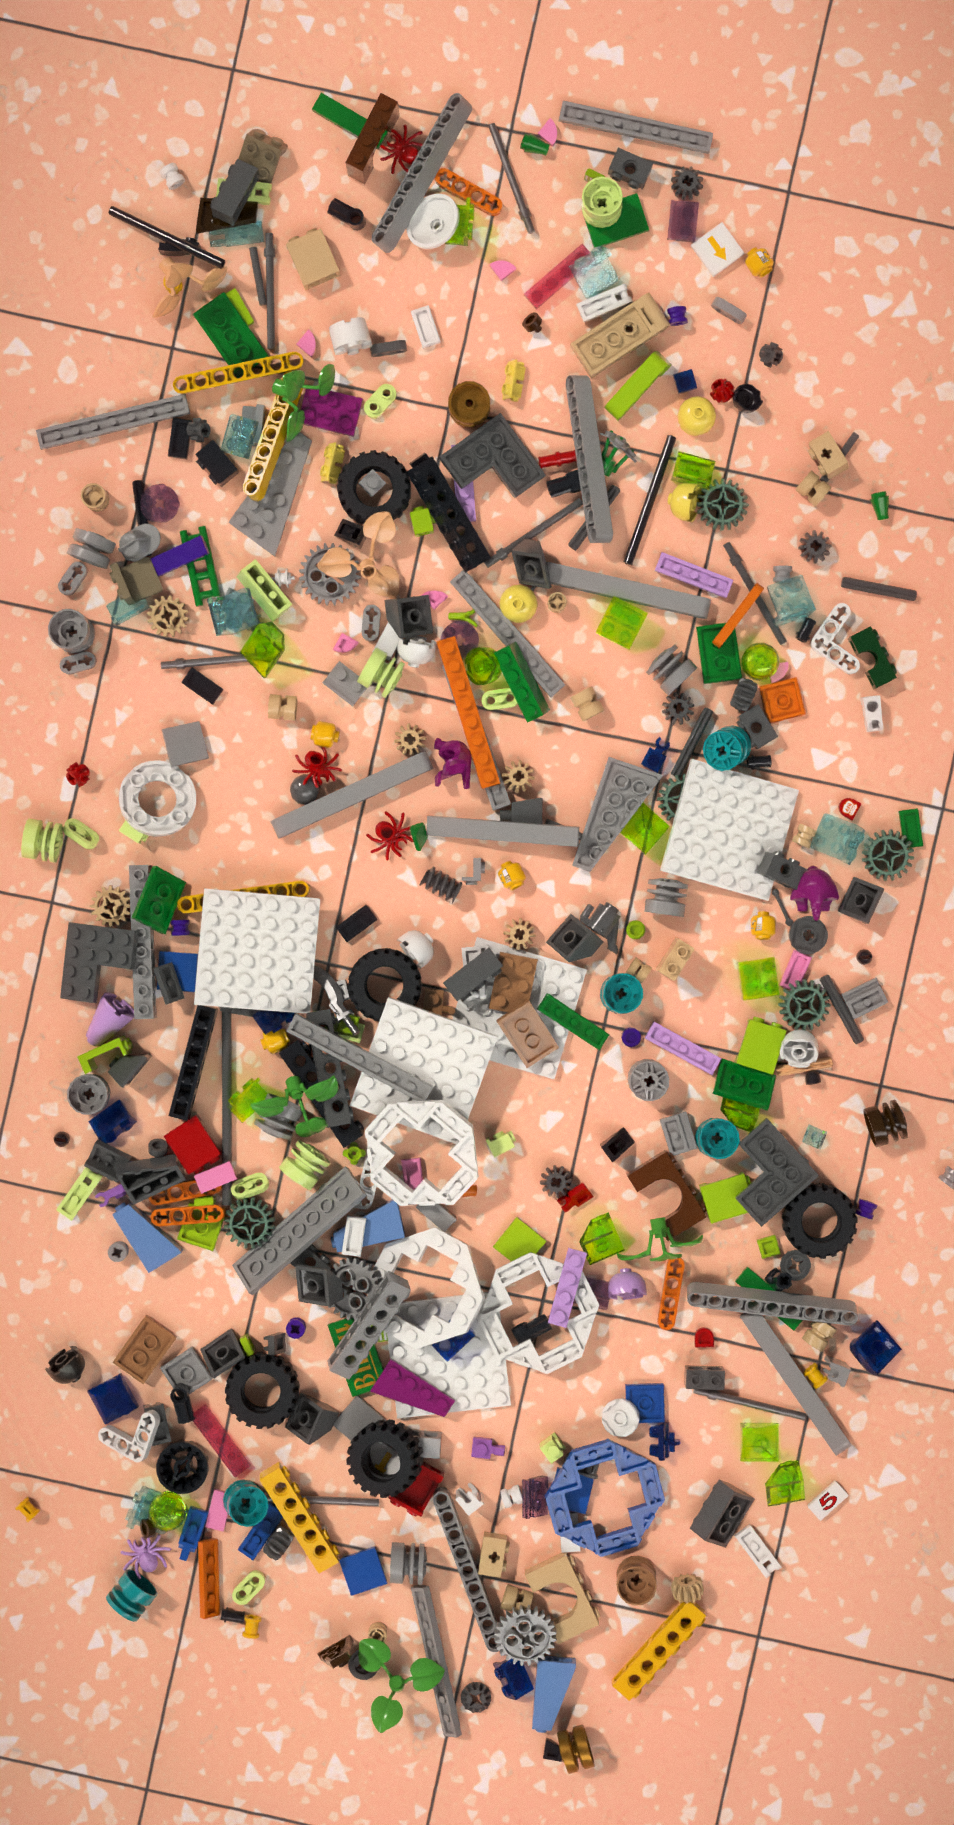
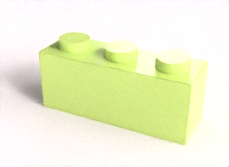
(264, 590)

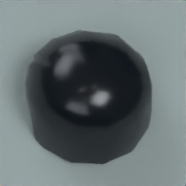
(747, 398)

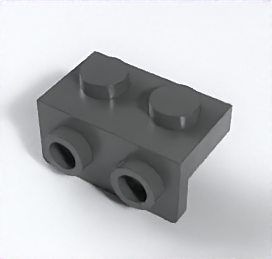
(103, 1160)

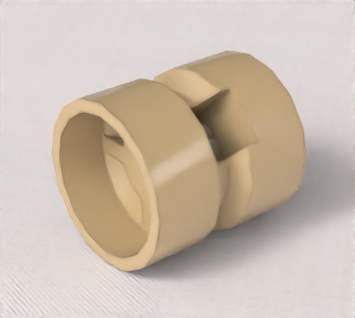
(812, 481)
(95, 497)
(587, 703)
(282, 707)
(819, 1334)
(512, 1594)

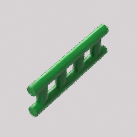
(195, 577)

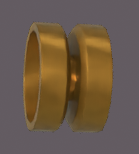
(457, 404)
(574, 1749)

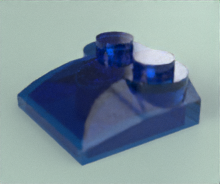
(874, 1348)
(113, 1398)

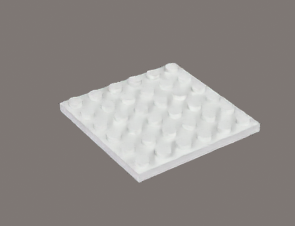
(726, 828)
(257, 951)
(551, 977)
(433, 1050)
(470, 1377)

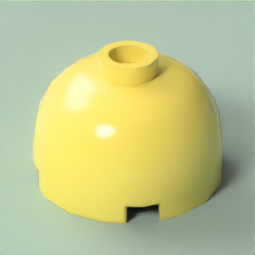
(696, 416)
(684, 501)
(518, 603)

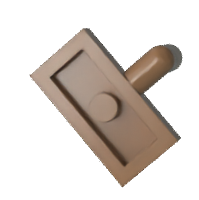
(434, 1002)

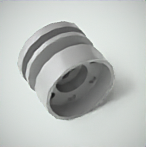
(64, 623)
(671, 669)
(666, 897)
(643, 1069)
(80, 1101)
(277, 1124)
(407, 1563)

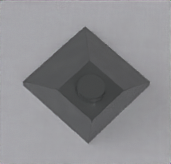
(531, 564)
(409, 615)
(574, 940)
(127, 1067)
(318, 1285)
(311, 1419)

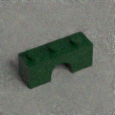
(868, 642)

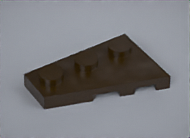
(208, 223)
(338, 1653)

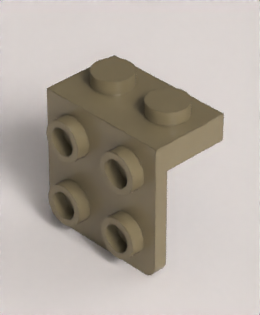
(262, 153)
(136, 580)

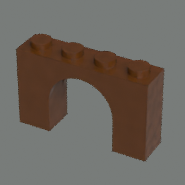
(382, 118)
(663, 1167)

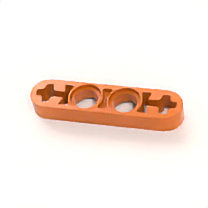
(469, 190)
(738, 615)
(186, 1193)
(188, 1217)
(670, 1292)

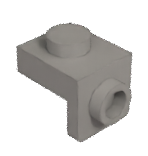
(478, 868)

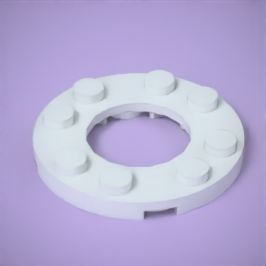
(163, 772)

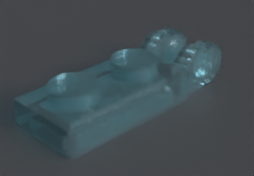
(239, 235)

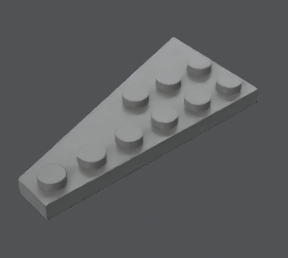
(265, 519)
(616, 801)

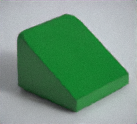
(419, 835)

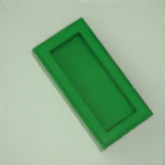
(911, 827)

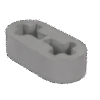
(728, 310)
(76, 581)
(366, 621)
(79, 667)

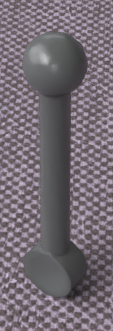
(788, 921)

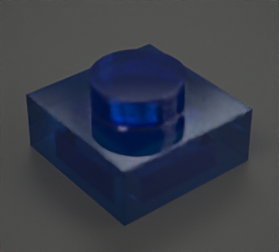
(685, 381)

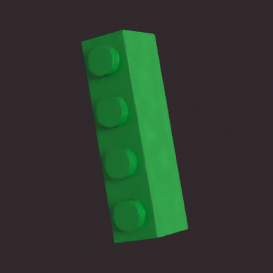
(522, 682)

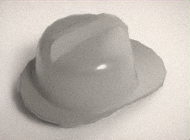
(139, 542)

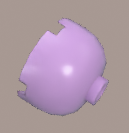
(626, 1285)

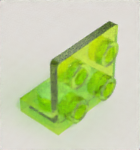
(464, 229)
(241, 1102)

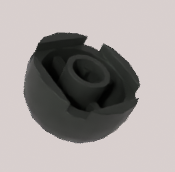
(66, 1366)

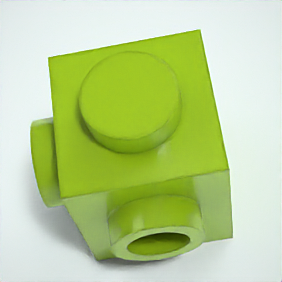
(422, 521)

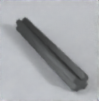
(581, 534)
(877, 588)
(692, 742)
(841, 1009)

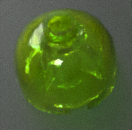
(760, 661)
(482, 666)
(167, 1511)

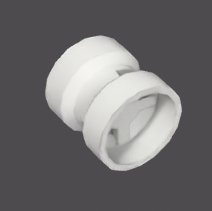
(172, 176)
(516, 1495)

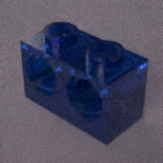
(457, 1344)

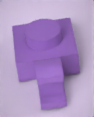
(117, 1191)
(484, 1448)

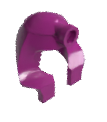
(457, 761)
(816, 887)

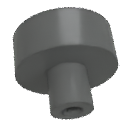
(157, 1147)

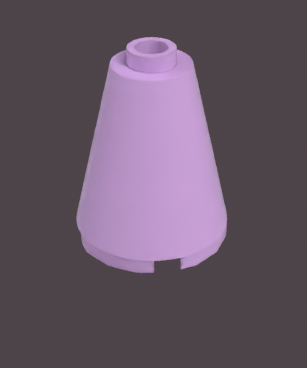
(108, 1019)

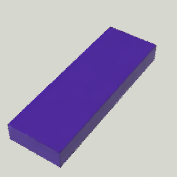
(180, 556)

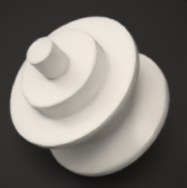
(283, 578)

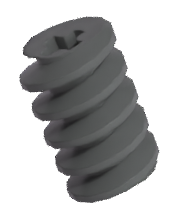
(441, 884)

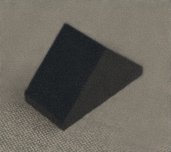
(351, 533)
(617, 1144)

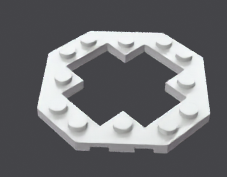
(417, 1113)
(464, 1275)
(525, 1352)

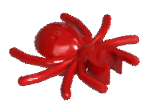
(401, 149)
(317, 766)
(390, 835)

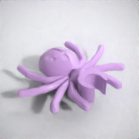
(145, 1555)

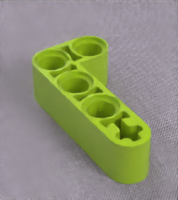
(637, 385)

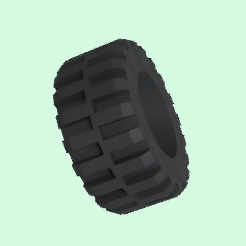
(364, 464)
(383, 958)
(834, 1241)
(254, 1414)
(368, 1475)

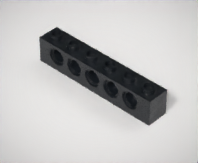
(448, 514)
(289, 1055)
(193, 1062)

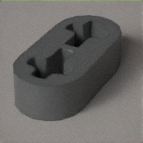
(388, 348)

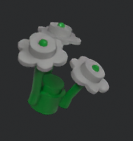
(618, 442)

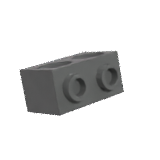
(704, 1377)

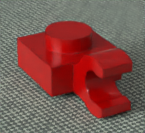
(577, 1196)

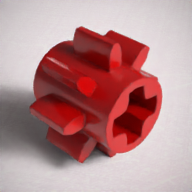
(722, 390)
(78, 774)

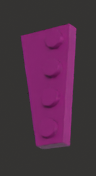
(409, 1388)

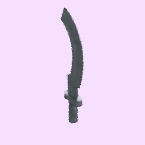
(336, 998)

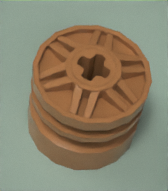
(636, 1591)

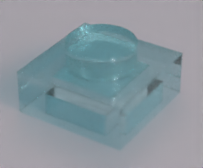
(814, 1136)

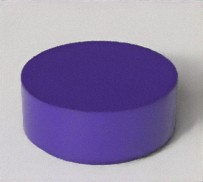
(631, 1037)

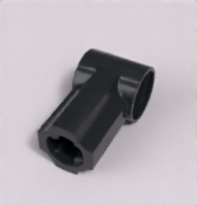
(346, 213)
(566, 484)
(778, 1280)
(531, 1329)
(182, 1404)

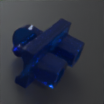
(666, 1441)

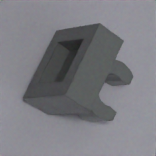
(276, 1343)

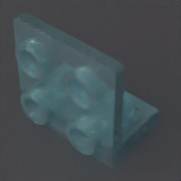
(790, 600)

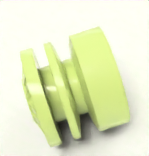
(600, 192)
(380, 672)
(47, 840)
(304, 1165)

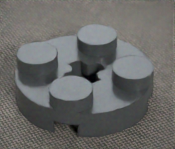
(814, 944)

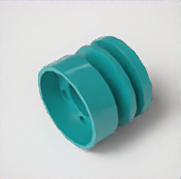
(736, 745)
(629, 986)
(728, 1140)
(246, 1513)
(131, 1595)

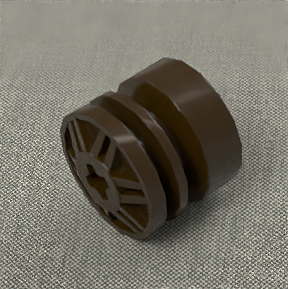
(885, 1123)

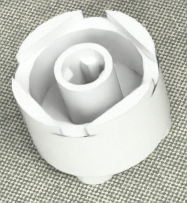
(350, 336)

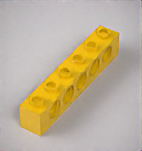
(320, 1559)
(659, 1638)

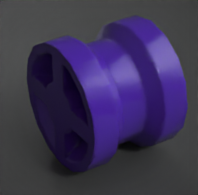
(677, 315)
(180, 927)
(866, 1208)
(298, 1325)

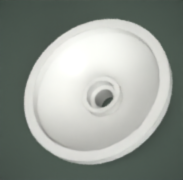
(433, 221)

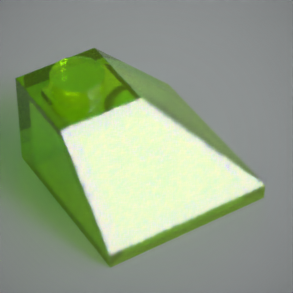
(264, 647)
(644, 829)
(740, 1114)
(600, 1239)
(759, 1442)
(785, 1484)

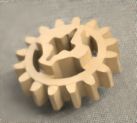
(159, 618)
(105, 894)

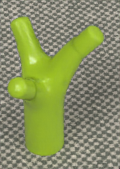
(464, 616)

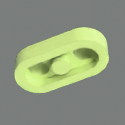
(381, 401)
(500, 699)
(81, 833)
(250, 1185)
(249, 1586)

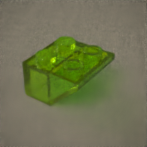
(621, 622)
(757, 978)

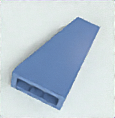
(381, 1226)
(148, 1241)
(551, 1685)

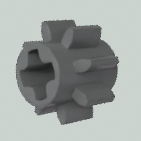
(771, 354)
(198, 429)

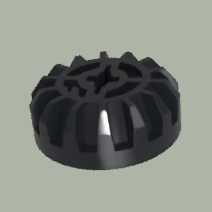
(176, 1481)

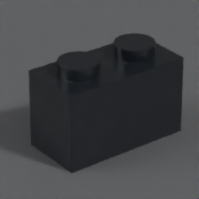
(217, 463)

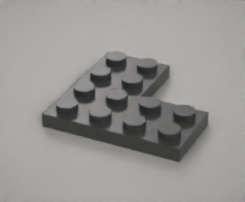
(497, 448)
(89, 949)
(783, 1172)

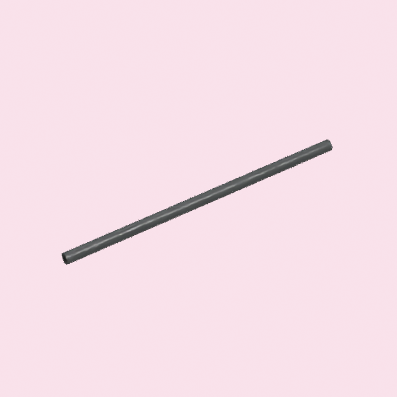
(226, 1094)

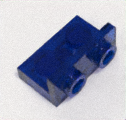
(272, 1020)
(112, 1122)
(513, 1679)

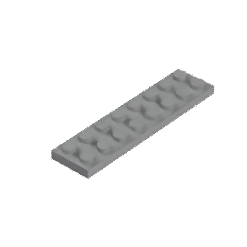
(299, 1230)

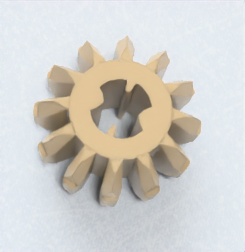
(414, 734)
(522, 781)
(525, 936)
(687, 1588)

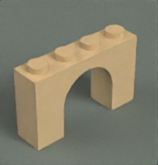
(561, 1570)

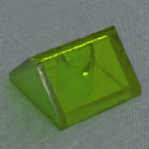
(693, 469)

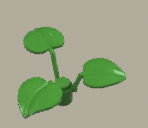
(290, 388)
(295, 1088)
(660, 1229)
(425, 1676)

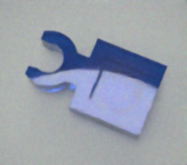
(654, 758)

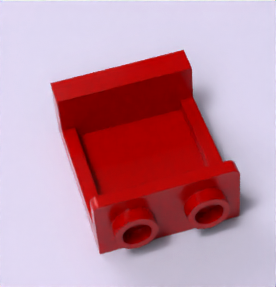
(193, 1145)
(420, 1491)

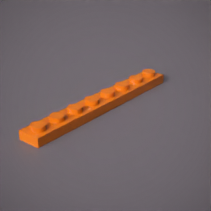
(468, 712)

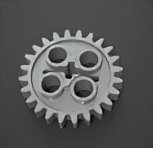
(319, 588)
(358, 1272)
(525, 1635)

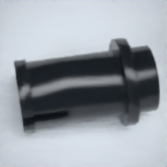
(805, 630)
(758, 761)
(232, 1616)

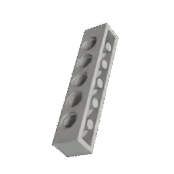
(369, 1315)

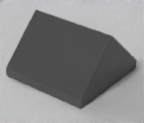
(861, 900)
(223, 1353)

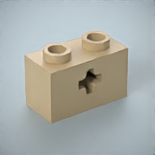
(826, 445)
(493, 1566)

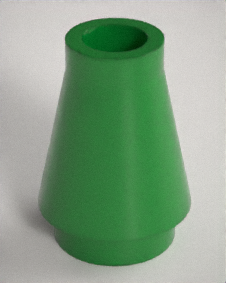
(532, 144)
(880, 504)

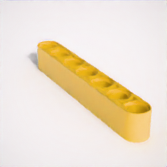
(229, 376)
(267, 444)
(271, 889)

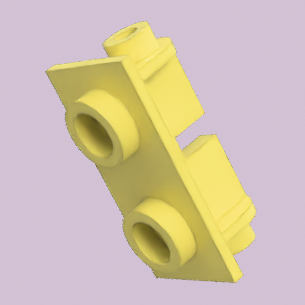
(513, 371)
(333, 455)

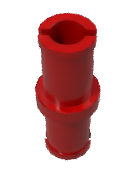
(557, 459)

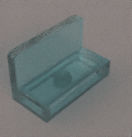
(122, 612)

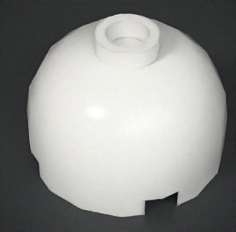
(416, 650)
(417, 946)
(799, 1048)

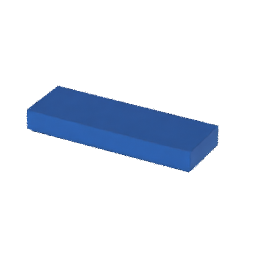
(261, 1532)

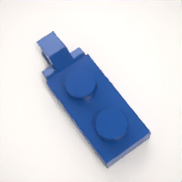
(192, 1531)

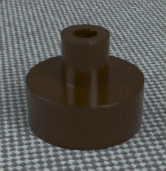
(532, 323)
(147, 1528)

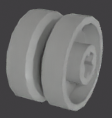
(91, 548)

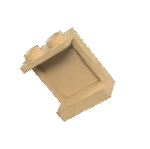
(313, 258)
(675, 959)

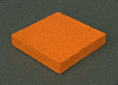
(782, 700)

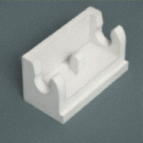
(471, 1500)

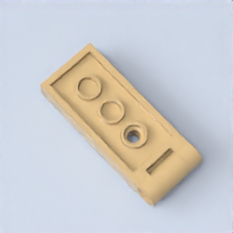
(612, 342)

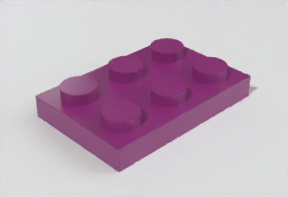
(332, 412)

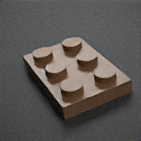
(514, 982)
(527, 1033)
(144, 1349)

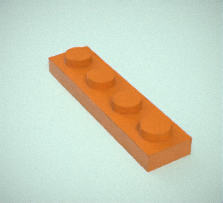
(208, 1578)

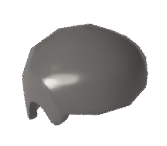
(303, 793)

